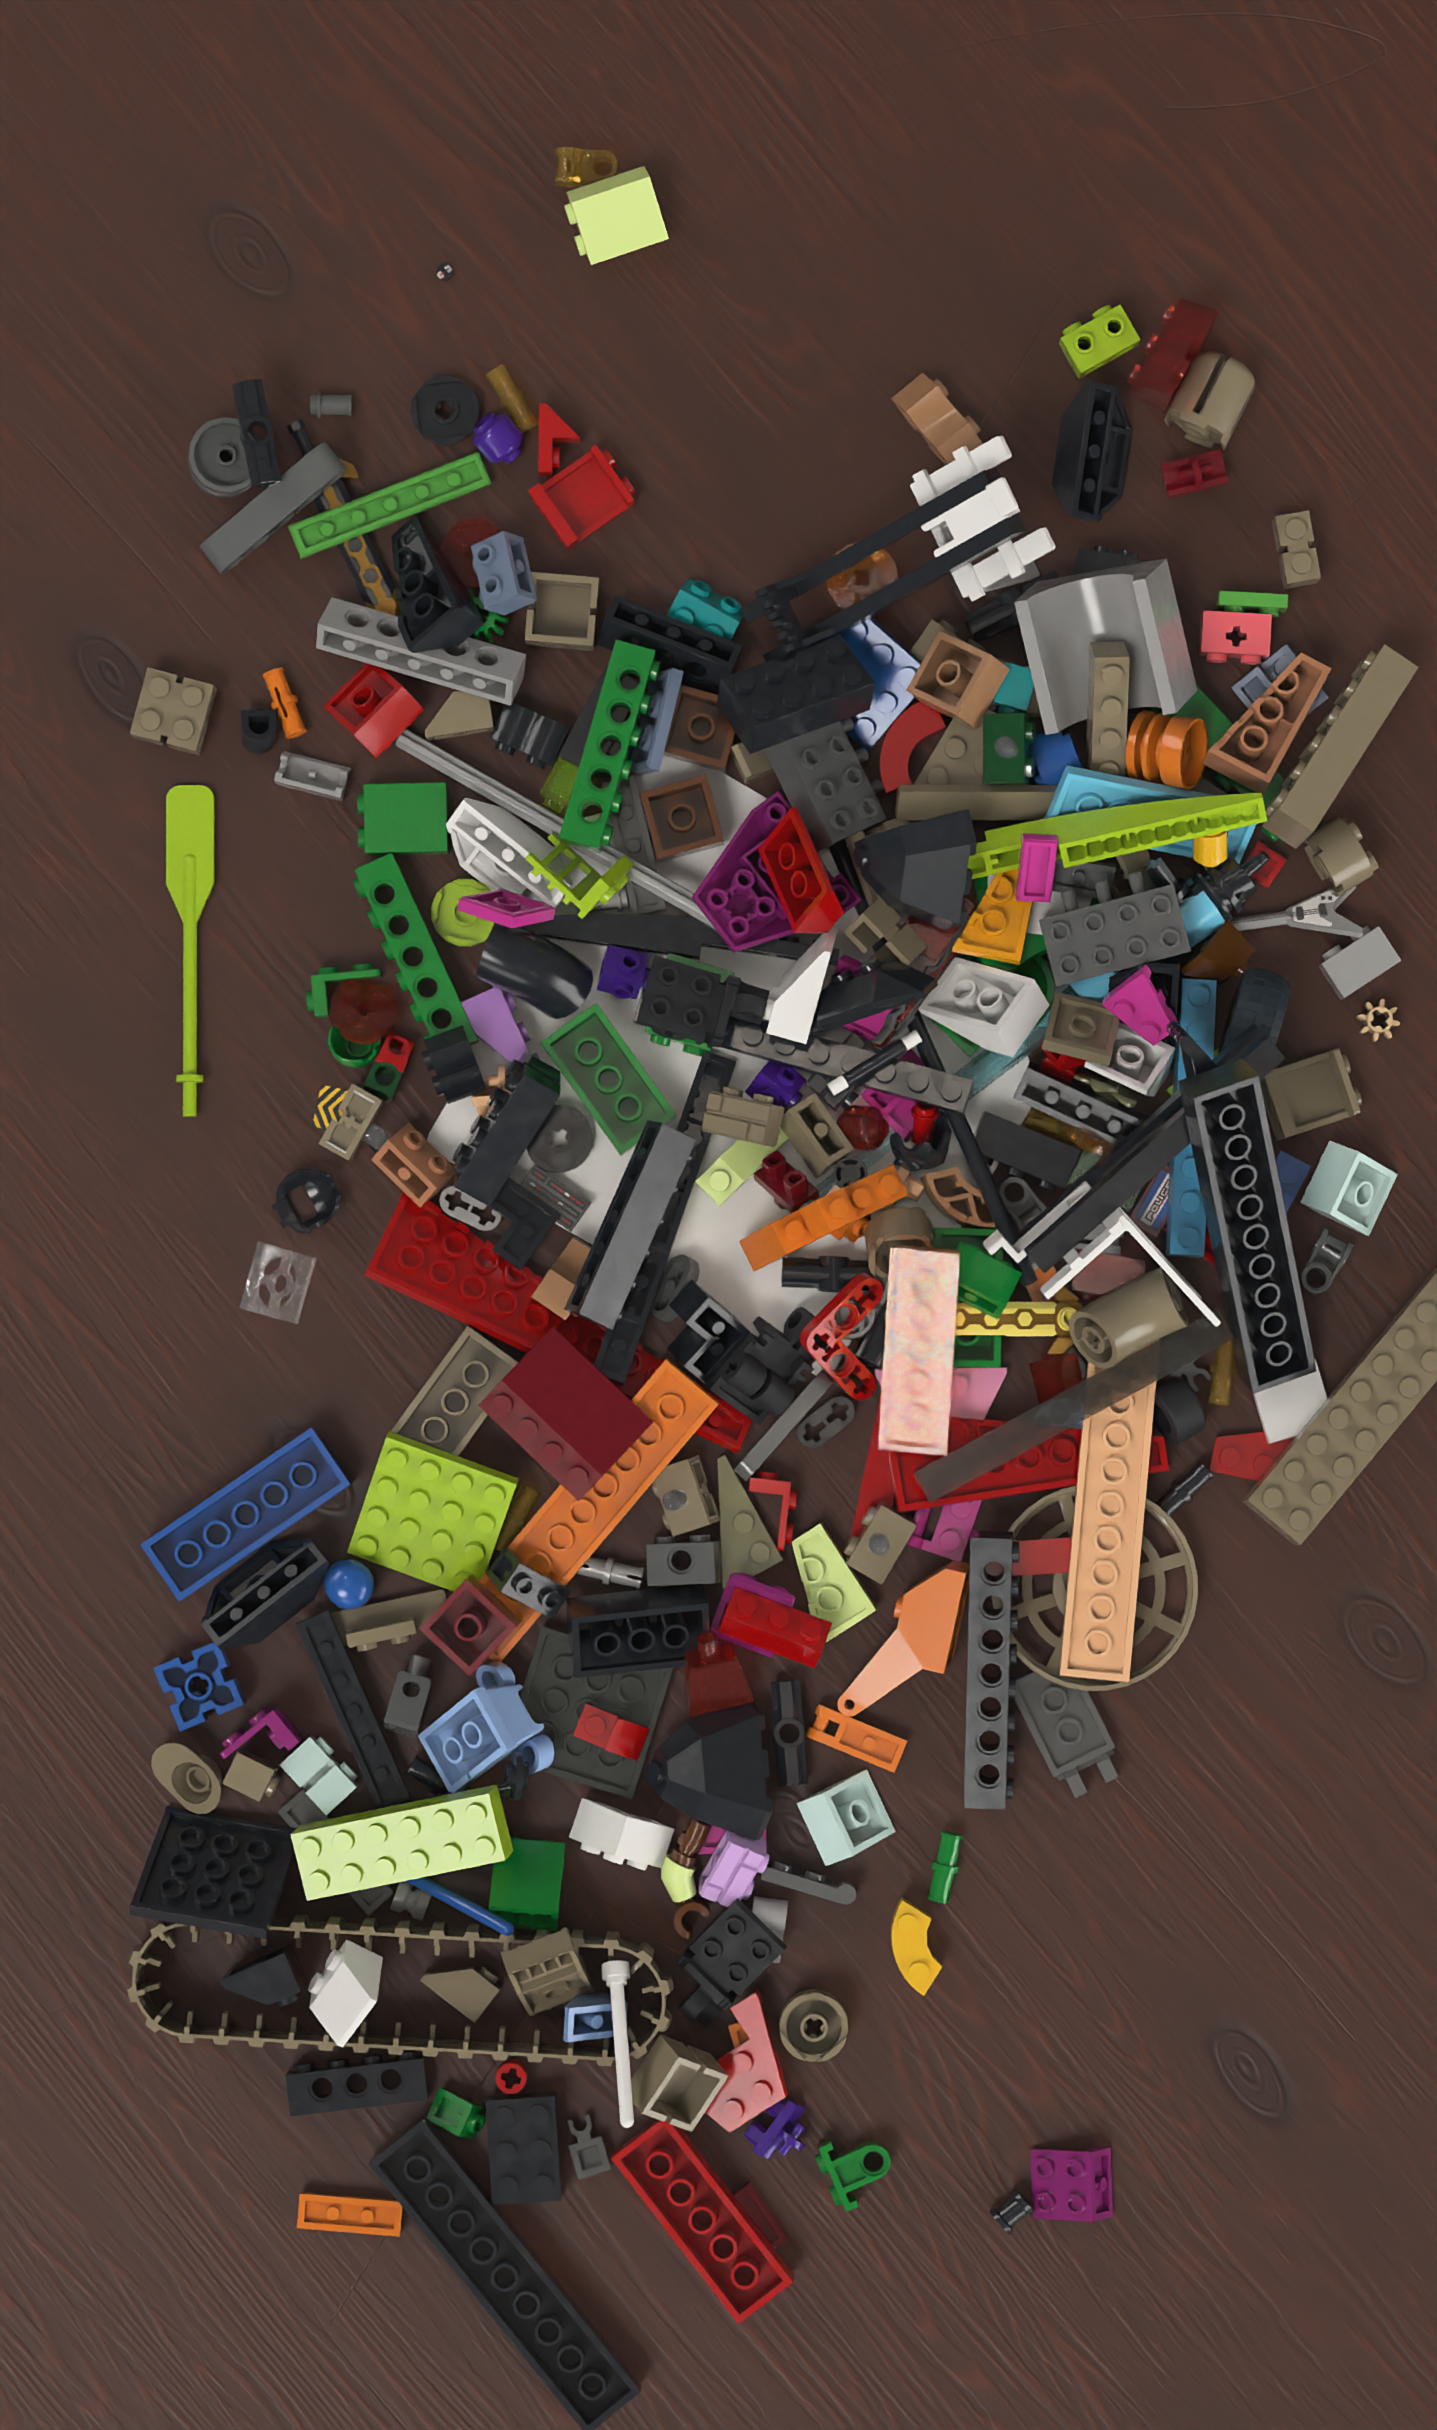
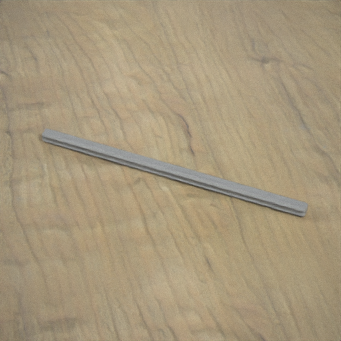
(543, 819)

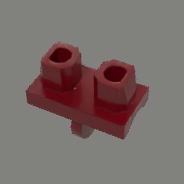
(1194, 473)
(785, 1183)

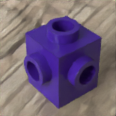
(623, 972)
(778, 1082)

